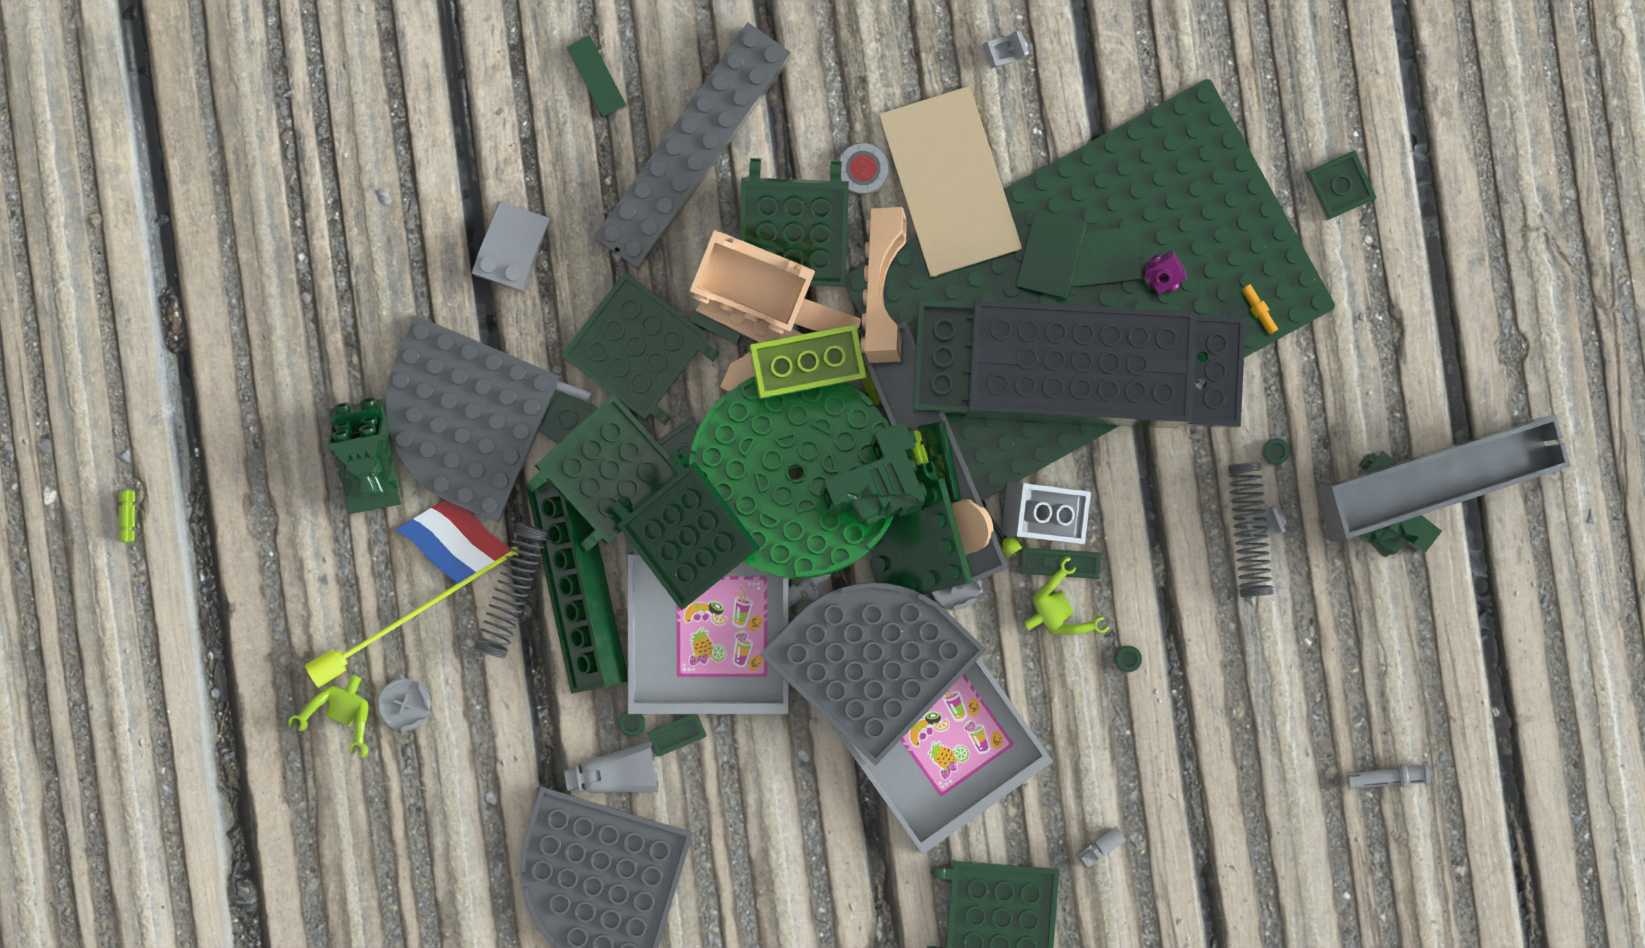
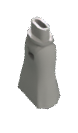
(616, 772)

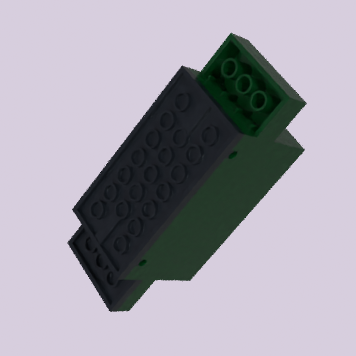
(1079, 364)

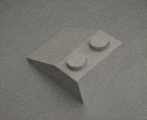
(511, 247)
(1045, 512)

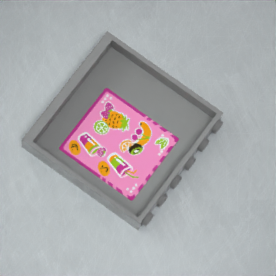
(708, 651)
(955, 759)

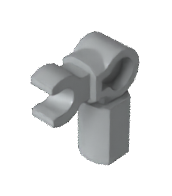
(1106, 843)

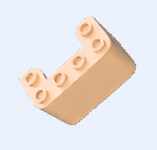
(751, 281)

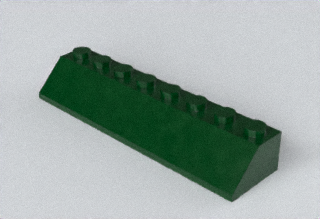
(578, 594)

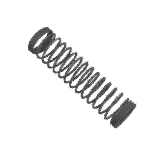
(1254, 590)
(495, 648)

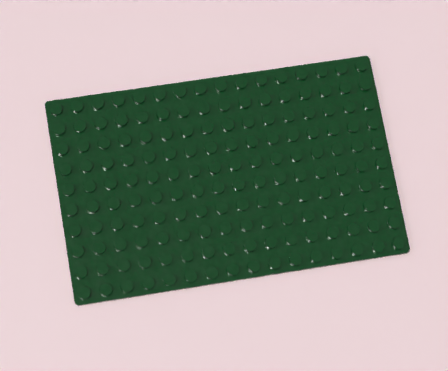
(1186, 188)

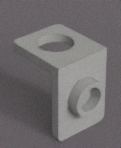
(1275, 520)

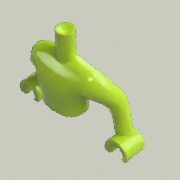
(1055, 608)
(343, 708)

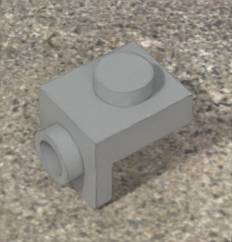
(1006, 50)

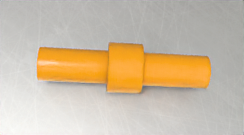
(1259, 309)

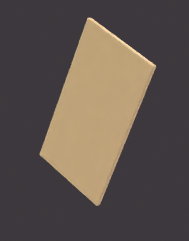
(950, 181)

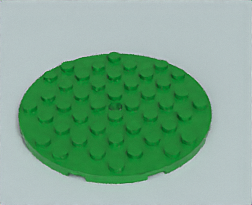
(754, 442)

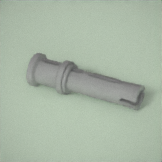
(1402, 776)

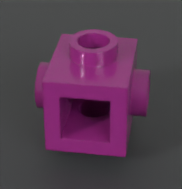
(1164, 272)

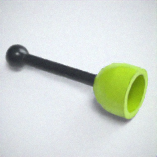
(1007, 544)

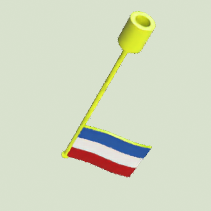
(455, 545)

